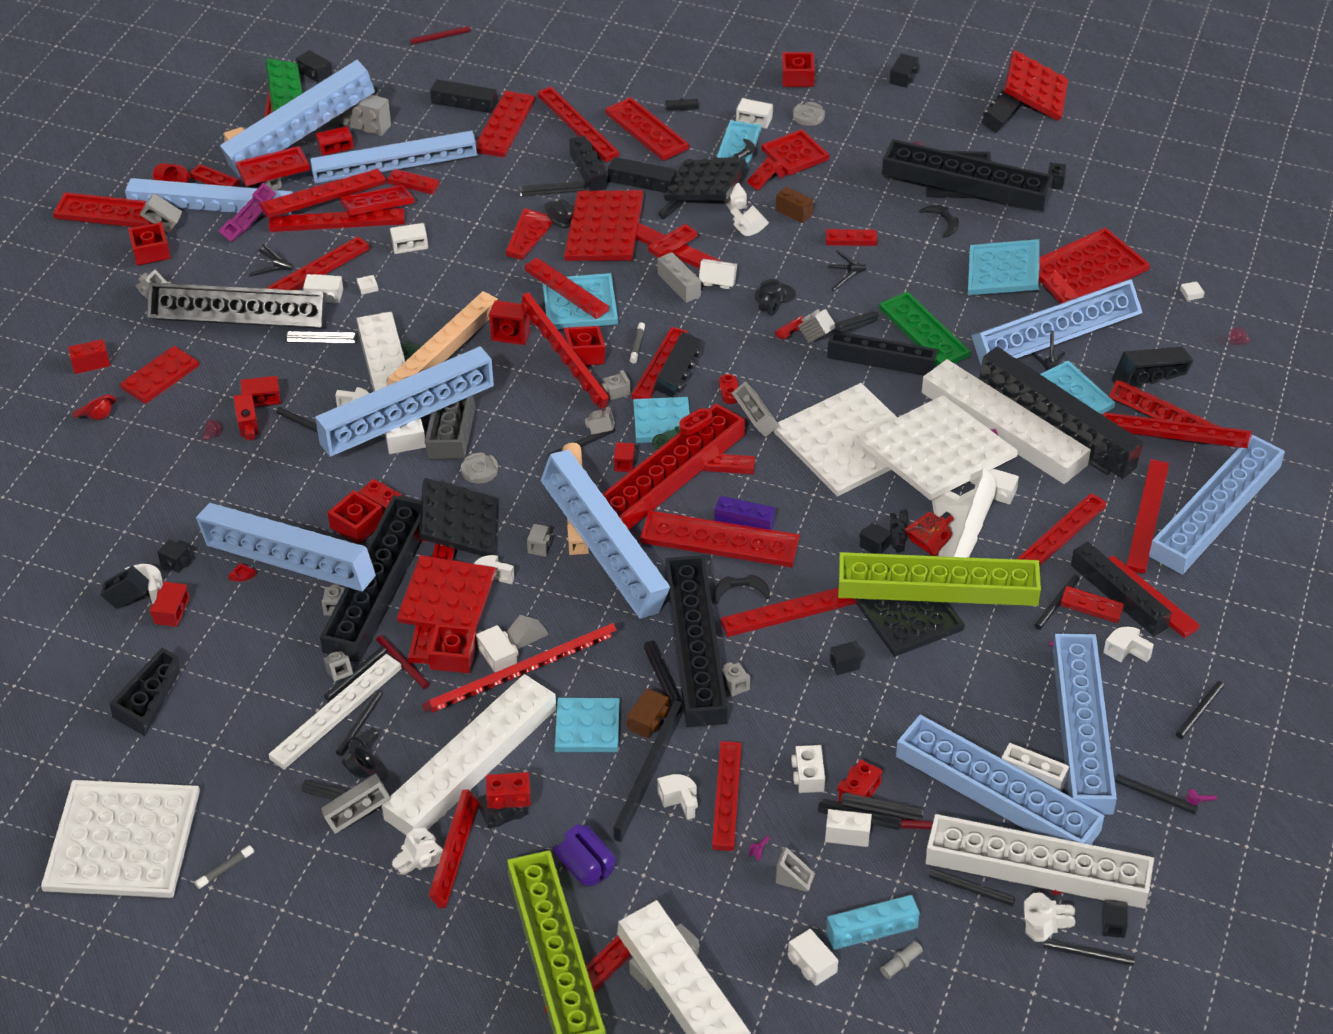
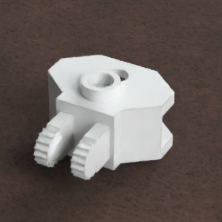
(417, 852)
(1045, 917)

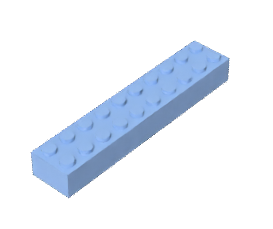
(300, 115)
(1065, 319)
(404, 401)
(1216, 505)
(605, 534)
(286, 546)
(1084, 721)
(997, 783)

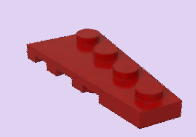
(527, 233)

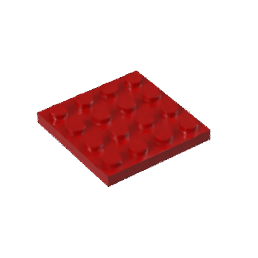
(1036, 85)
(446, 593)

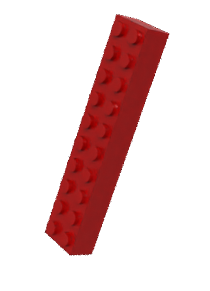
(673, 466)

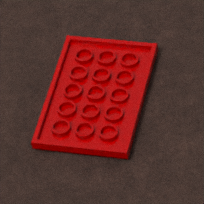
(604, 225)
(1093, 262)

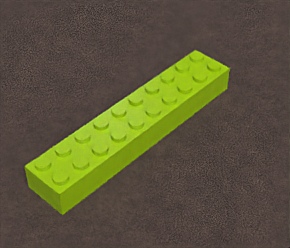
(939, 579)
(554, 945)

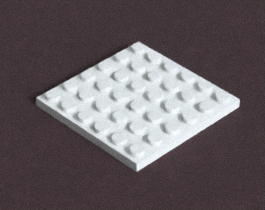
(828, 438)
(937, 447)
(121, 839)

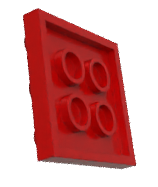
(795, 152)

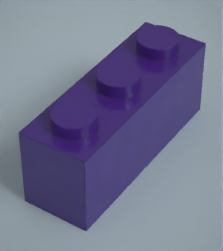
(744, 513)

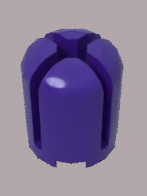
(585, 855)

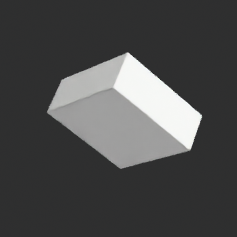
(367, 284)
(1192, 291)

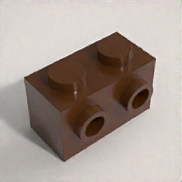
(794, 204)
(648, 713)

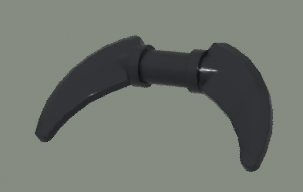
(749, 149)
(953, 222)
(728, 582)

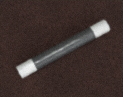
(637, 342)
(224, 867)

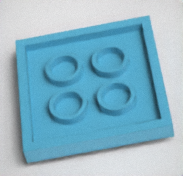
(658, 416)
(587, 725)

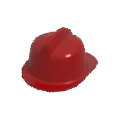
(171, 173)

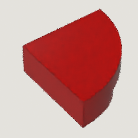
(242, 573)

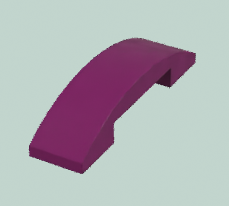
(247, 215)

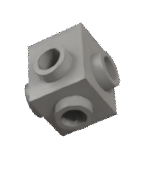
(145, 278)

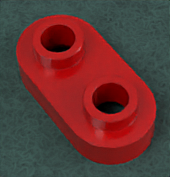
(784, 331)
(727, 385)
(695, 421)

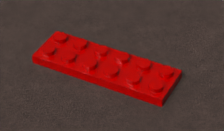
(504, 124)
(647, 128)
(101, 210)

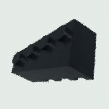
(1152, 365)
(145, 693)

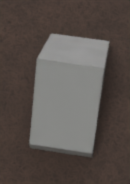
(525, 631)
(793, 872)

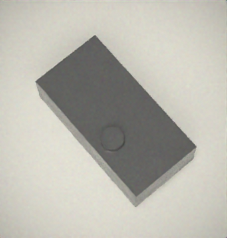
(450, 430)

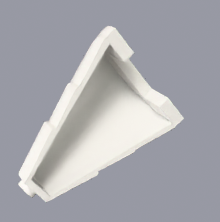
(968, 513)

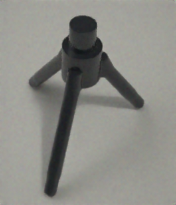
(279, 263)
(852, 268)
(1050, 362)

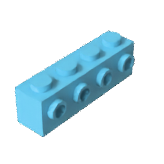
(872, 922)

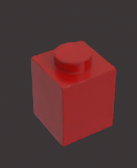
(624, 457)

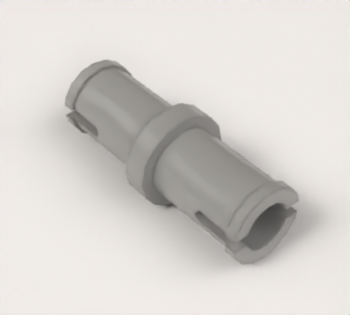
(901, 960)

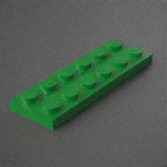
(282, 82)
(923, 328)

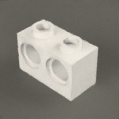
(809, 769)

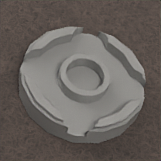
(808, 114)
(479, 468)

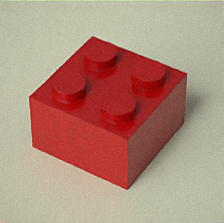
(798, 69)
(149, 243)
(509, 323)
(586, 343)
(355, 517)
(452, 648)

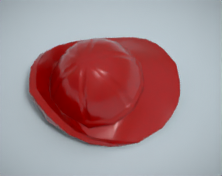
(97, 409)

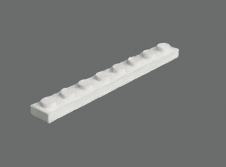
(334, 711)

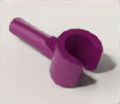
(1195, 799)
(756, 849)

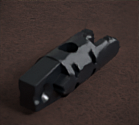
(897, 530)

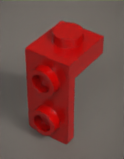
(764, 172)

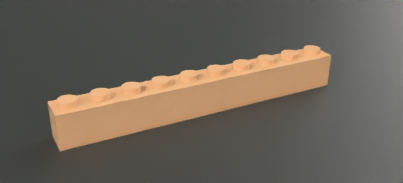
(448, 339)

